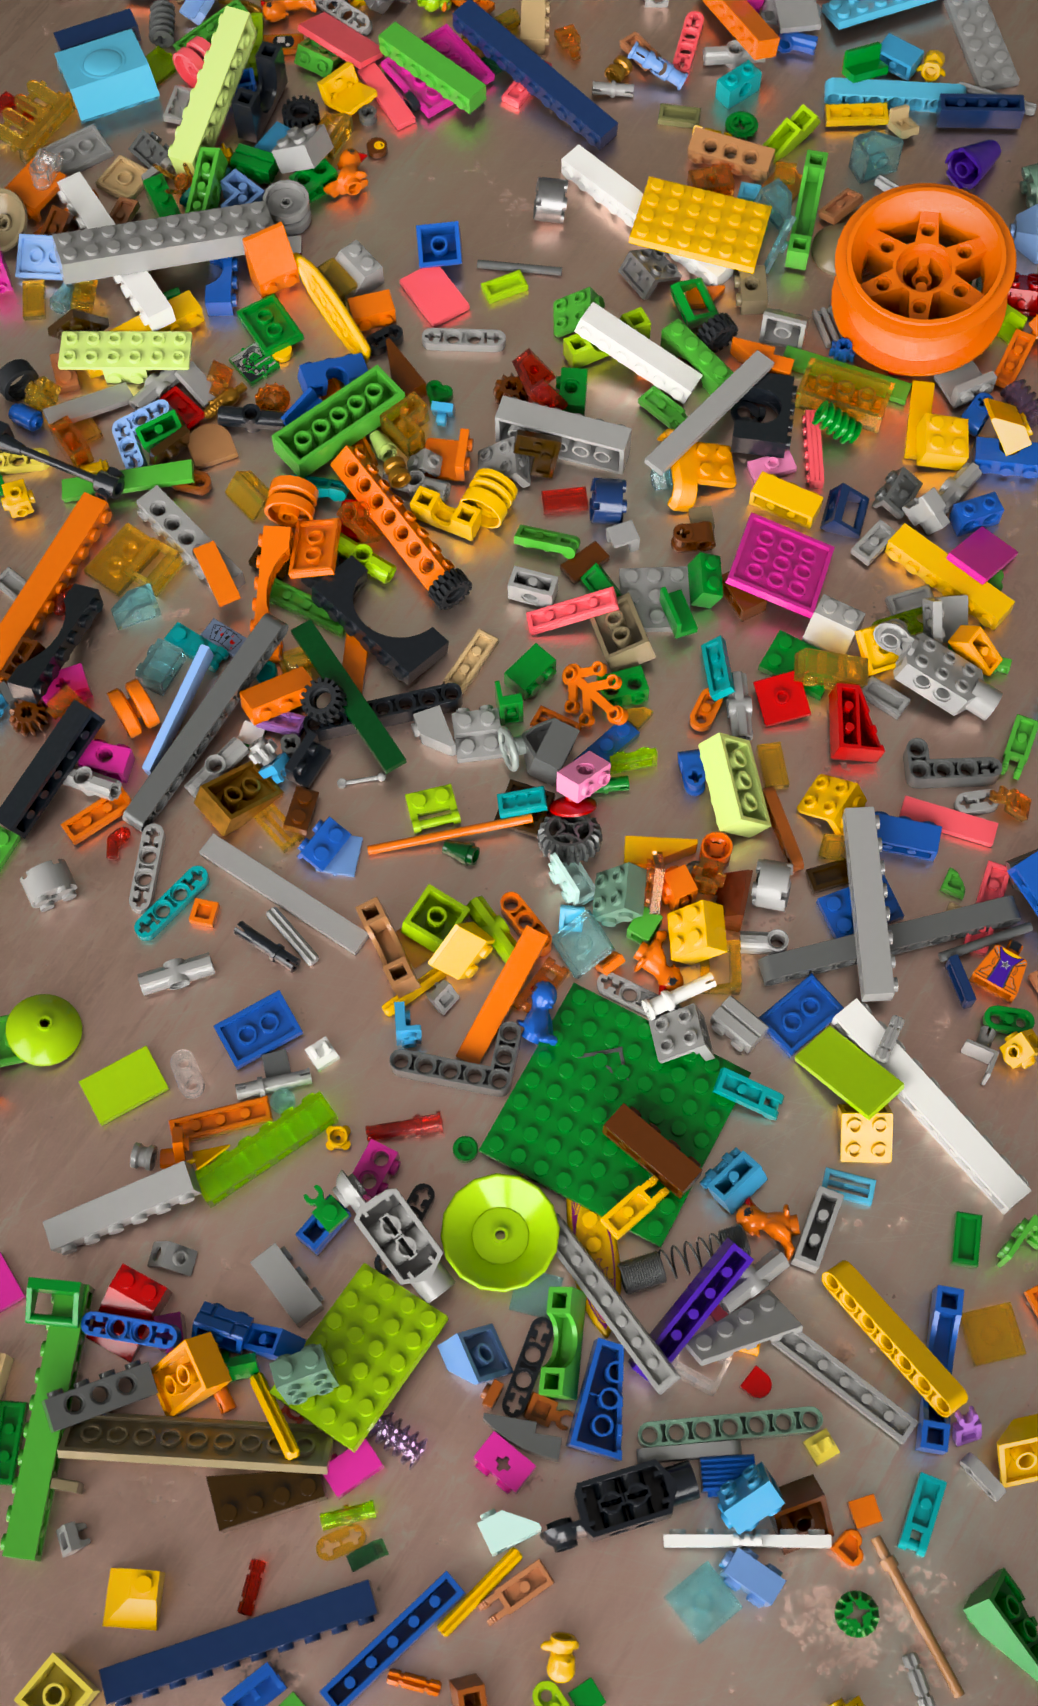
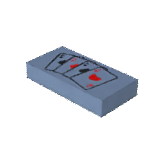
(223, 636)

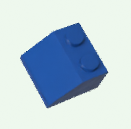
(439, 244)

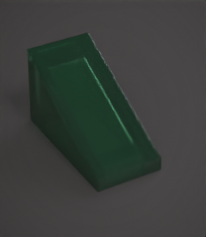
(367, 1554)

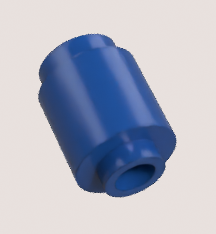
(25, 416)

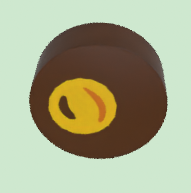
(377, 148)

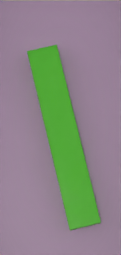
(802, 358)
(136, 479)

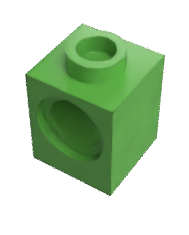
(644, 927)

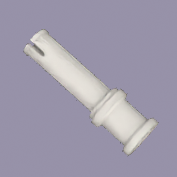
(669, 1000)

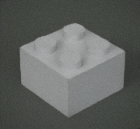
(302, 148)

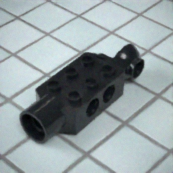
(623, 1502)

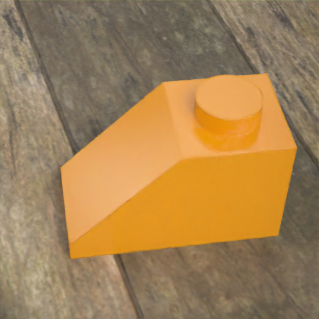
(975, 647)

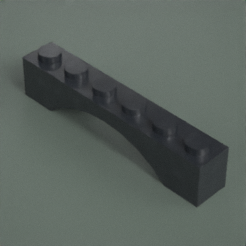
(34, 677)

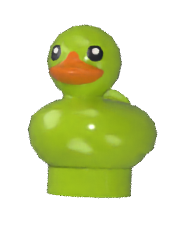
(433, 5)

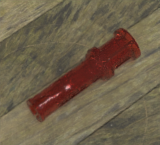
(418, 1125)

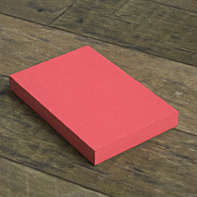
(434, 295)

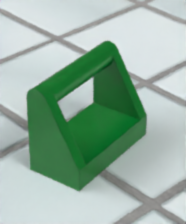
(677, 293)
(57, 1287)

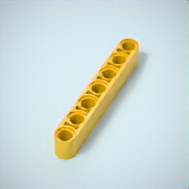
(895, 1338)

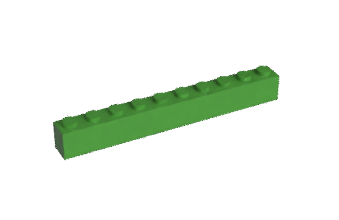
(39, 1458)

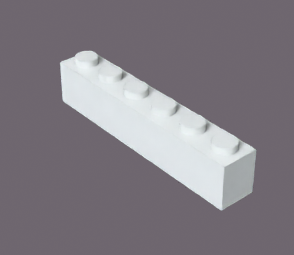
(638, 353)

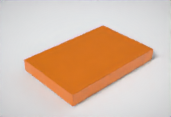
(315, 548)

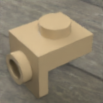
(900, 122)

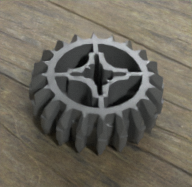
(570, 838)

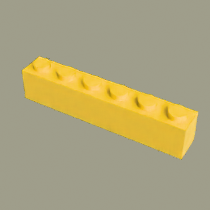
(187, 315)
(930, 564)

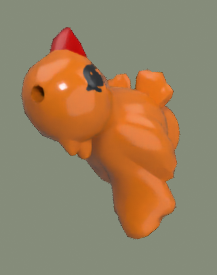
(276, 9)
(350, 179)
(654, 961)
(777, 1225)

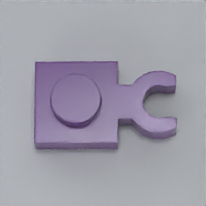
(967, 1427)

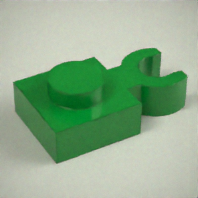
(328, 1211)

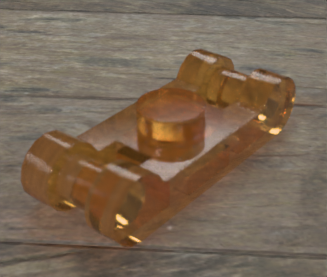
(548, 966)

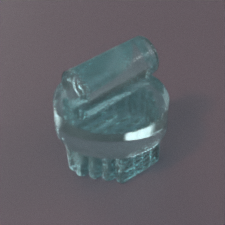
(662, 482)

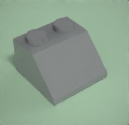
(361, 267)
(783, 328)
(833, 626)

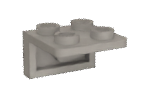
(965, 383)

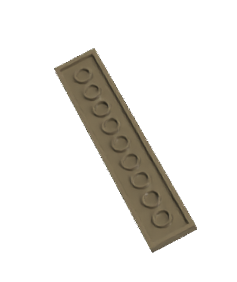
(194, 1443)

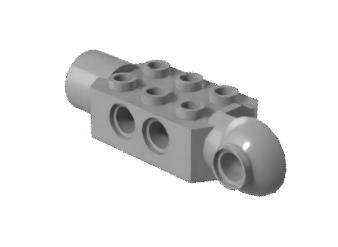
(937, 671)
(397, 1237)

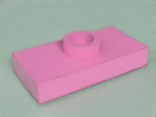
(772, 465)

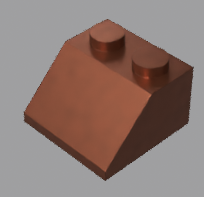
(734, 898)

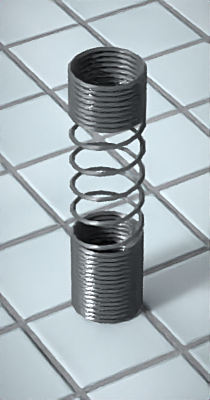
(649, 1271)

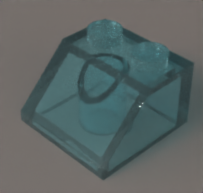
(874, 155)

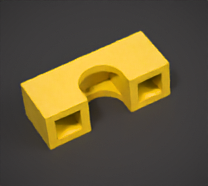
(430, 509)

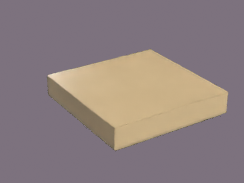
(122, 179)

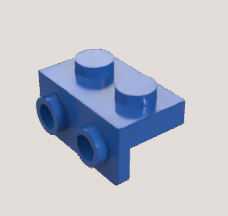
(324, 844)

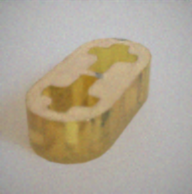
(338, 1536)

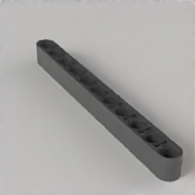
(205, 722)
(906, 937)

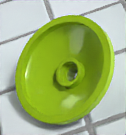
(43, 1044)

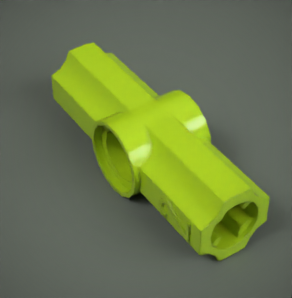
(376, 565)
(494, 925)

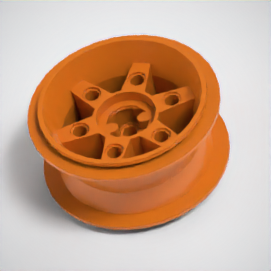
(895, 315)

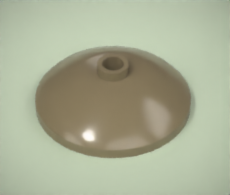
(15, 213)
(825, 246)

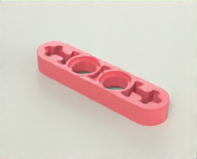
(688, 44)

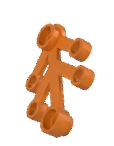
(590, 693)

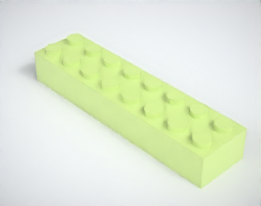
(214, 88)

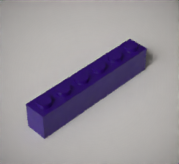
(698, 1300)

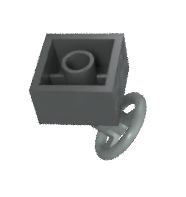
(543, 748)

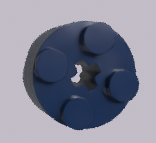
(607, 501)

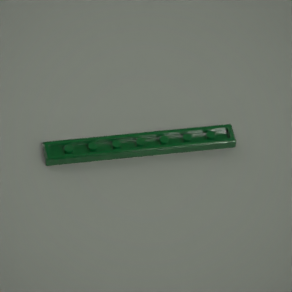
(357, 707)

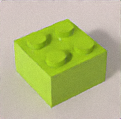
(433, 918)

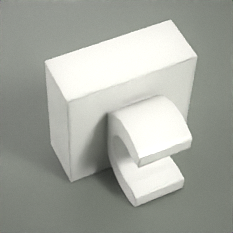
(322, 1054)

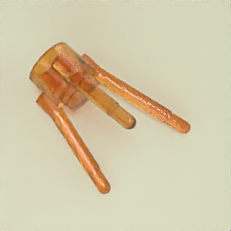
(181, 181)

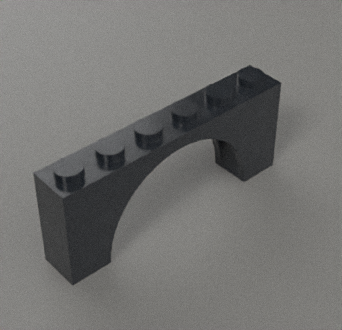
(402, 655)

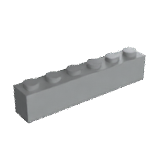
(122, 1207)

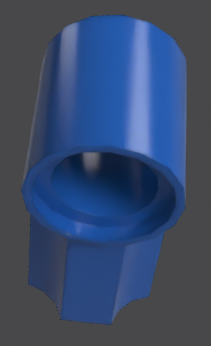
(798, 42)

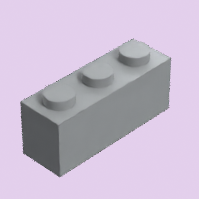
(817, 1229)
(288, 1284)

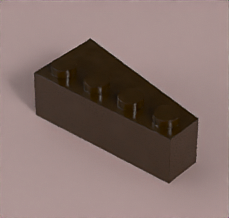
(260, 1496)

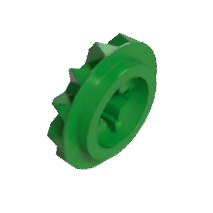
(746, 120)
(851, 1626)

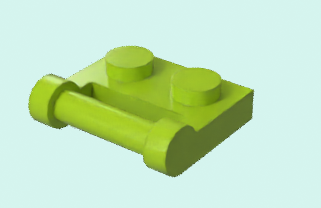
(431, 802)

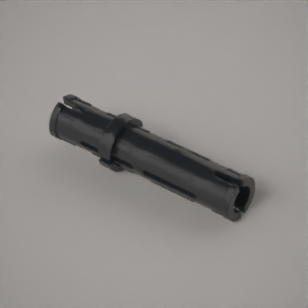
(274, 951)

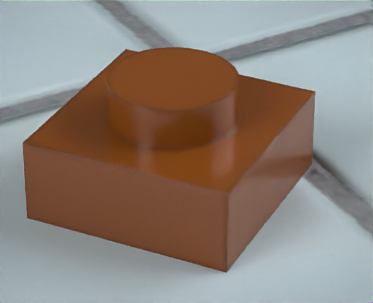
(491, 1394)

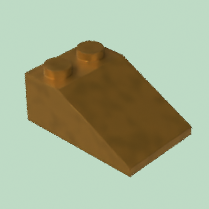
(236, 797)

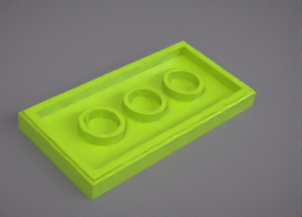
(849, 1072)

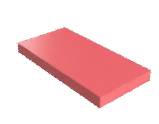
(341, 40)

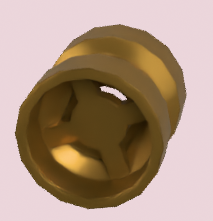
(621, 67)
(397, 472)

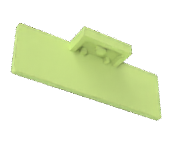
(125, 354)

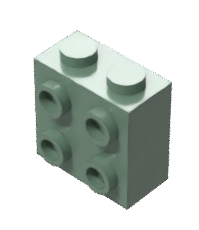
(619, 894)
(304, 1374)

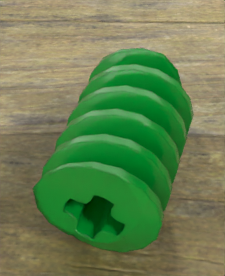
(837, 422)

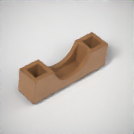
(388, 946)

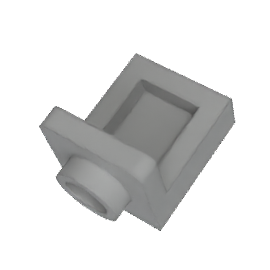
(426, 462)

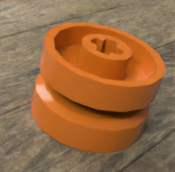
(291, 500)
(135, 707)

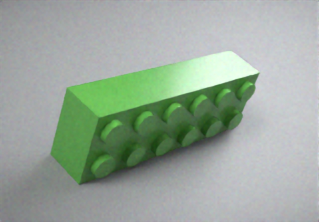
(336, 422)

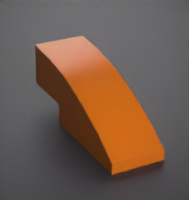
(744, 349)

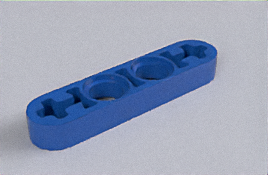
(131, 1329)

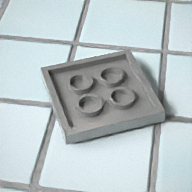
(645, 588)

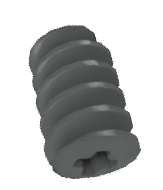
(162, 23)

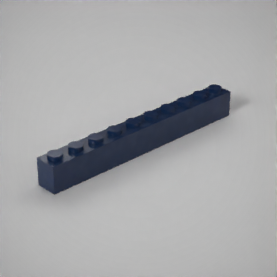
(535, 74)
(238, 1642)

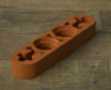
(782, 829)

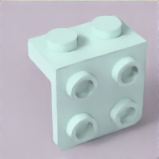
(573, 880)

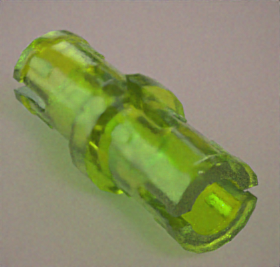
(347, 1515)

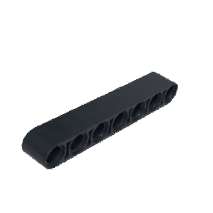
(393, 705)

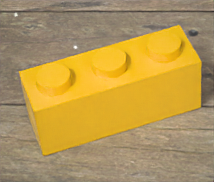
(786, 500)

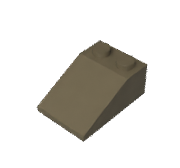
(623, 636)

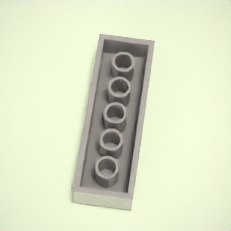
(583, 438)

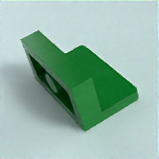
(864, 63)
(677, 613)
(509, 706)

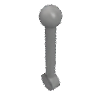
(342, 783)

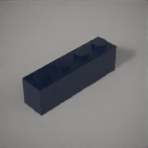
(97, 29)
(980, 111)

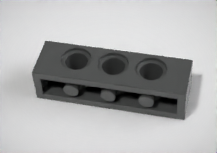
(142, 1387)

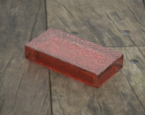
(564, 500)

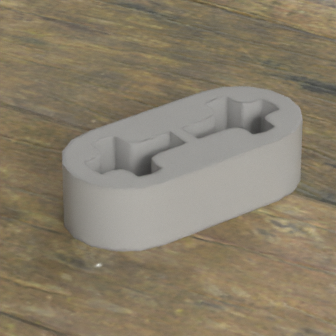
(977, 798)
(983, 1477)

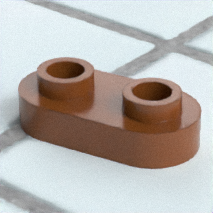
(199, 478)

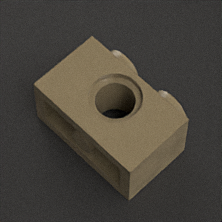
(752, 291)

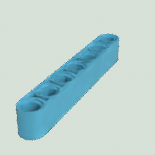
(917, 95)

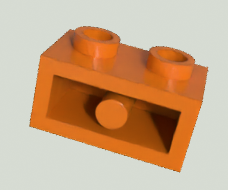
(678, 888)

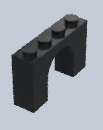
(254, 108)
(770, 437)

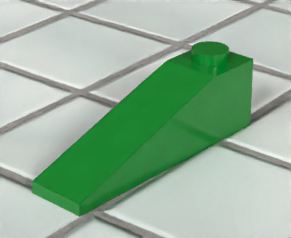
(1002, 1620)

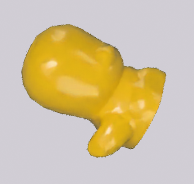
(932, 65)
(561, 1660)

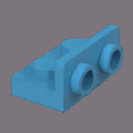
(406, 1034)

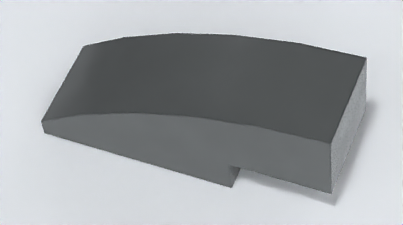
(524, 1436)

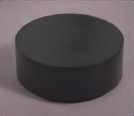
(411, 101)

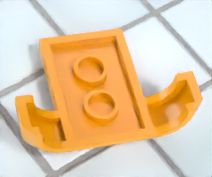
(701, 465)

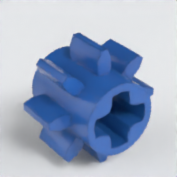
(842, 350)

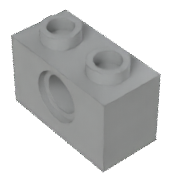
(532, 587)

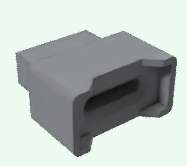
(927, 512)

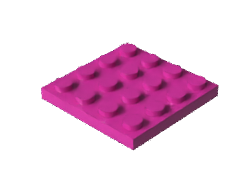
(452, 47)
(780, 565)

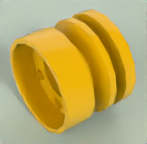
(492, 494)

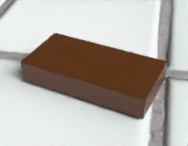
(583, 561)

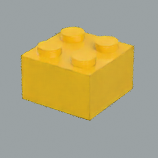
(942, 442)
(697, 932)

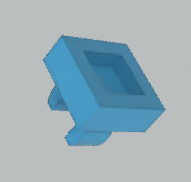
(442, 411)
(275, 768)

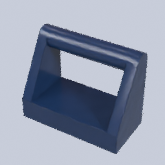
(835, 507)

